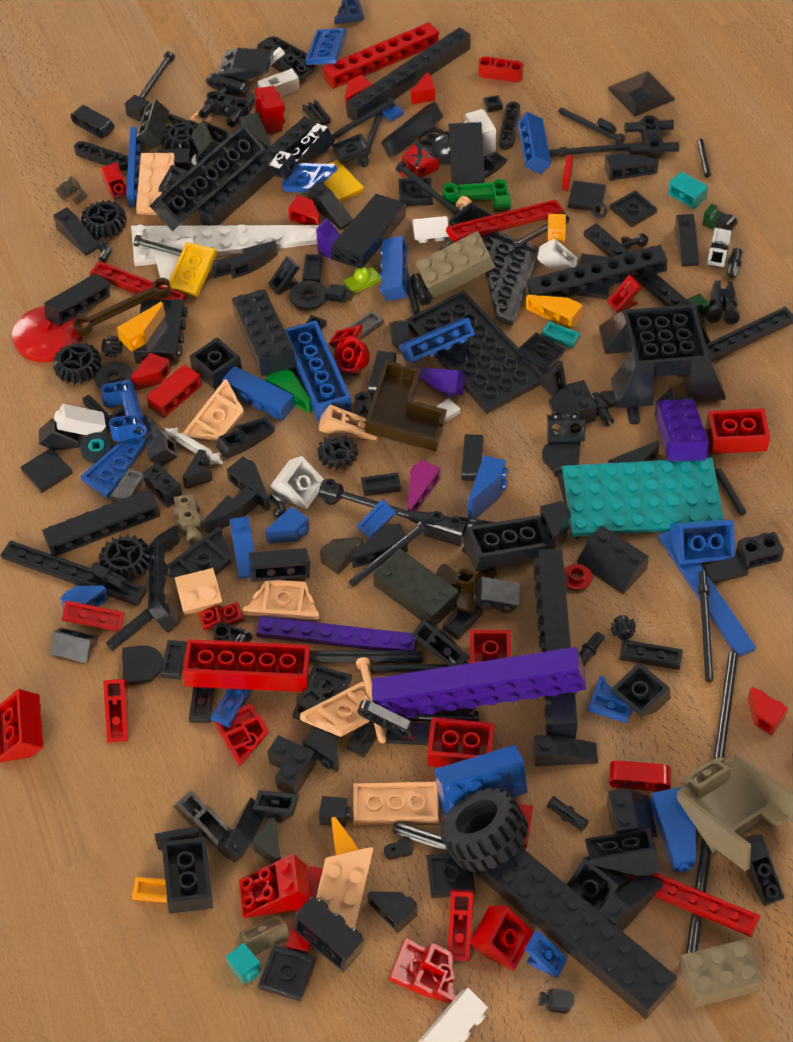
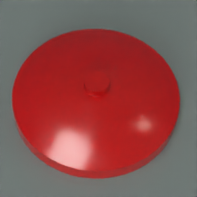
(40, 338)

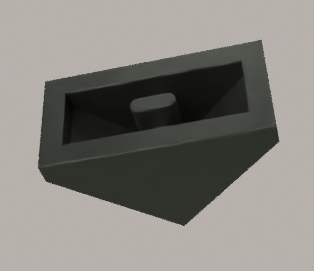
(267, 843)

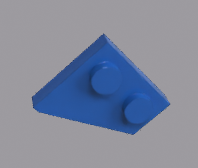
(608, 704)

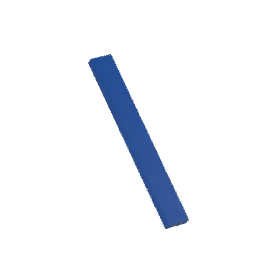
(718, 608)

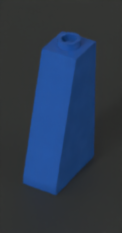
(675, 830)

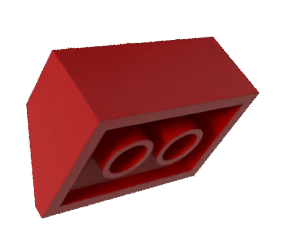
(20, 726)

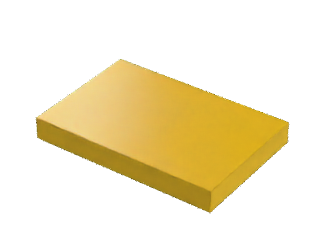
(343, 183)
(192, 268)

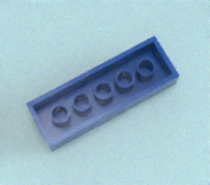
(317, 369)

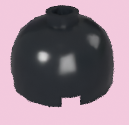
(441, 147)

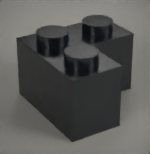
(294, 764)

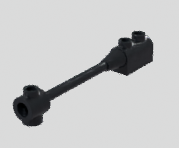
(439, 526)

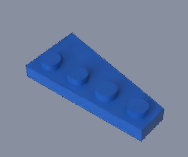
(110, 469)

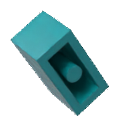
(687, 190)

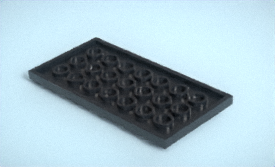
(488, 358)

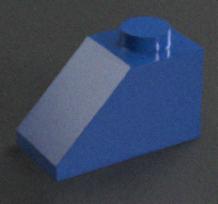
(288, 527)
(86, 595)

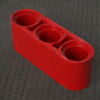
(500, 69)
(639, 776)

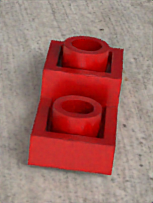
(229, 614)

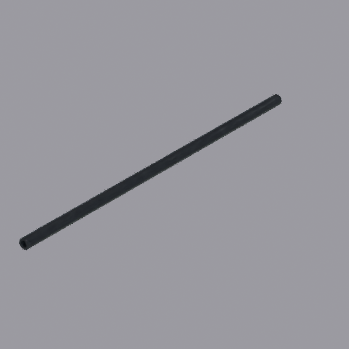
(720, 746)

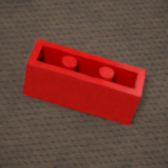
(174, 391)

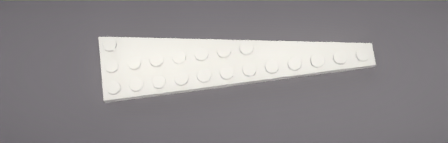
(225, 239)

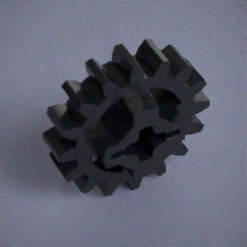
(337, 451)

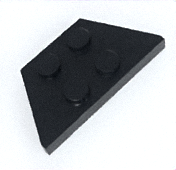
(204, 555)

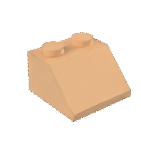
(198, 591)

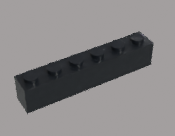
(101, 522)

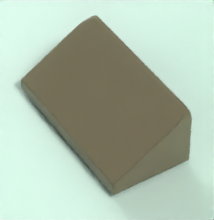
(265, 934)

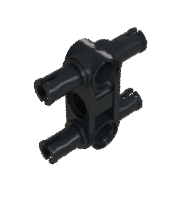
(227, 105)
(651, 136)

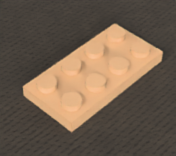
(152, 171)

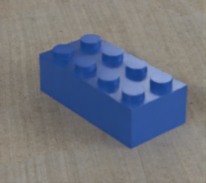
(494, 770)

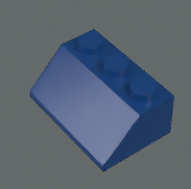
(703, 540)

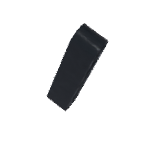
(412, 129)

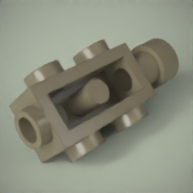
(189, 519)

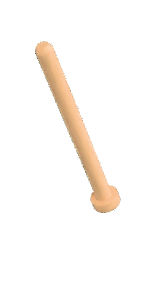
(363, 664)

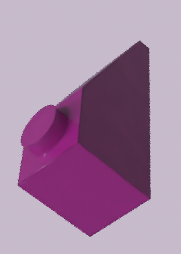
(422, 482)

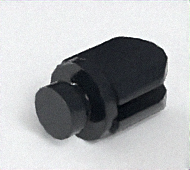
(339, 293)
(557, 1000)

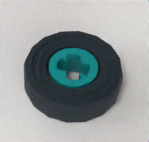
(94, 440)

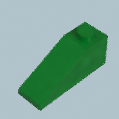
(287, 381)

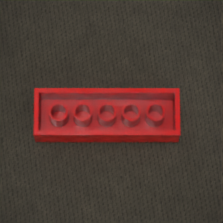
(246, 665)

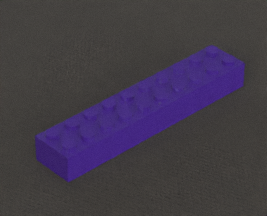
(481, 683)

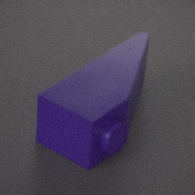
(447, 381)

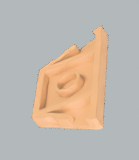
(217, 415)
(283, 600)
(339, 712)
(344, 883)

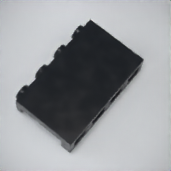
(169, 334)

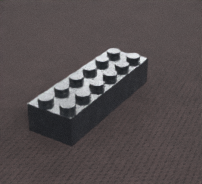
(263, 332)

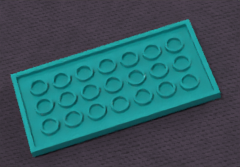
(640, 495)

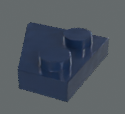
(349, 12)

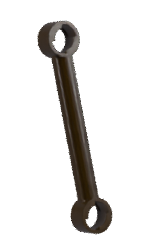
(122, 306)

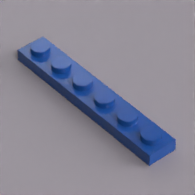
(133, 168)

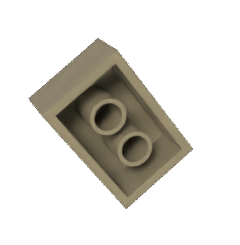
(720, 973)

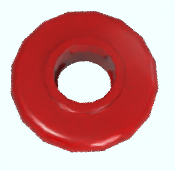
(577, 583)

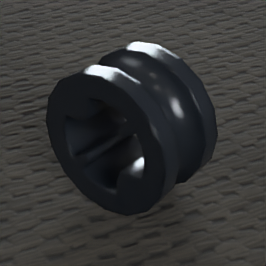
(600, 205)

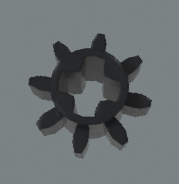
(112, 346)
(623, 627)

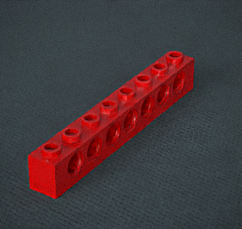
(380, 55)

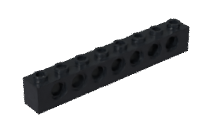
(599, 273)

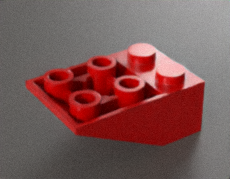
(275, 888)

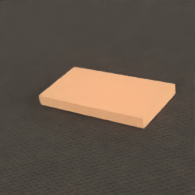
(395, 802)

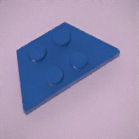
(307, 176)

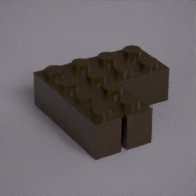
(399, 417)

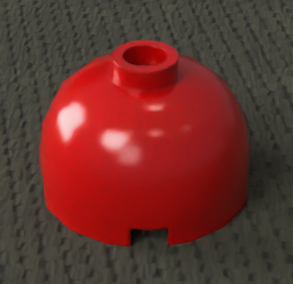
(352, 355)

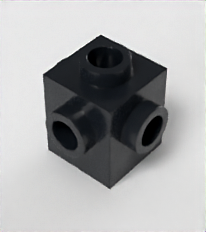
(283, 165)

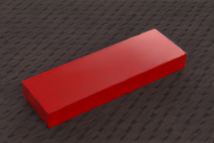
(92, 616)

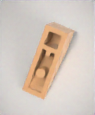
(337, 420)

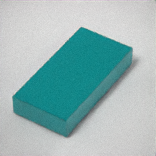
(560, 334)

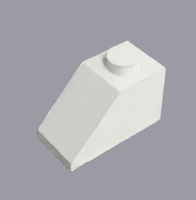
(556, 256)

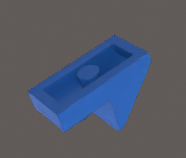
(545, 955)

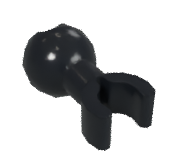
(640, 240)

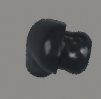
(105, 250)

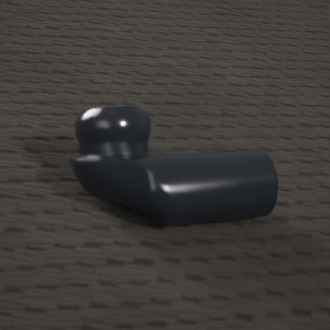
(280, 504)

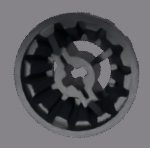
(182, 137)

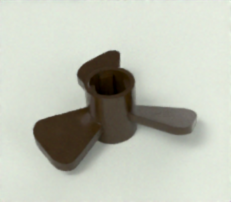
(465, 583)

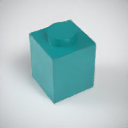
(244, 964)

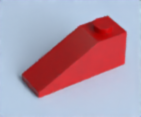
(116, 709)
(460, 924)

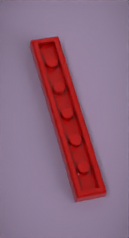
(129, 281)
(706, 905)

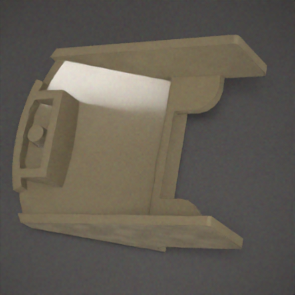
(730, 799)

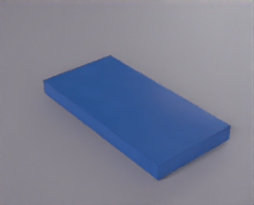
(326, 46)

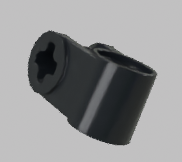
(231, 633)

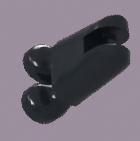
(721, 301)

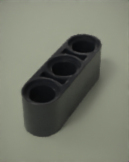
(92, 121)
(377, 368)
(471, 456)

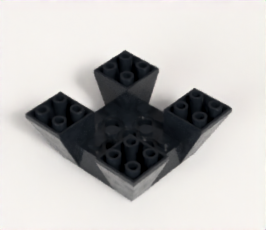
(658, 345)

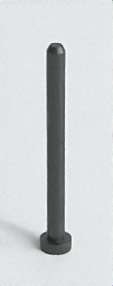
(139, 241)

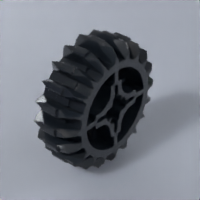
(104, 219)
(77, 363)
(126, 556)

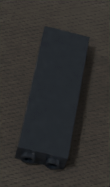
(367, 230)

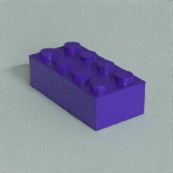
(681, 430)

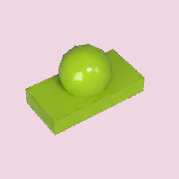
(362, 279)

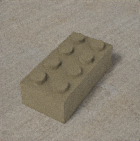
(455, 265)

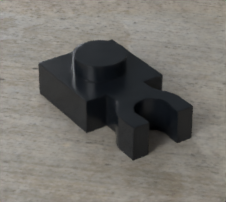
(313, 697)

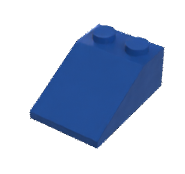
(487, 485)

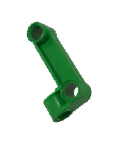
(481, 191)

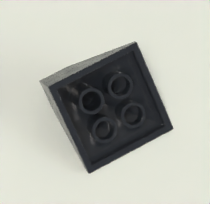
(641, 93)

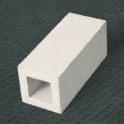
(284, 82)
(79, 420)

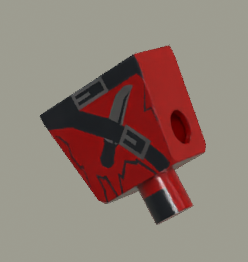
(420, 160)

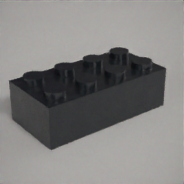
(506, 542)

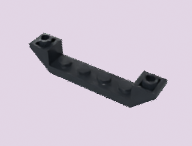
(165, 614)

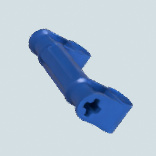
(125, 426)

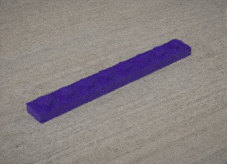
(335, 635)

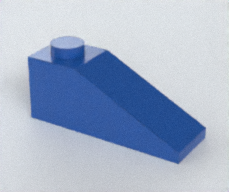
(242, 544)

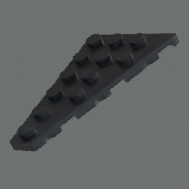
(509, 277)

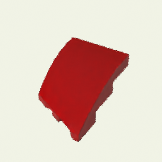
(244, 733)
(424, 970)

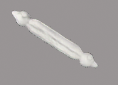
(193, 445)

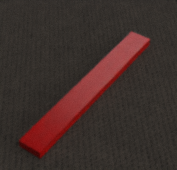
(504, 220)

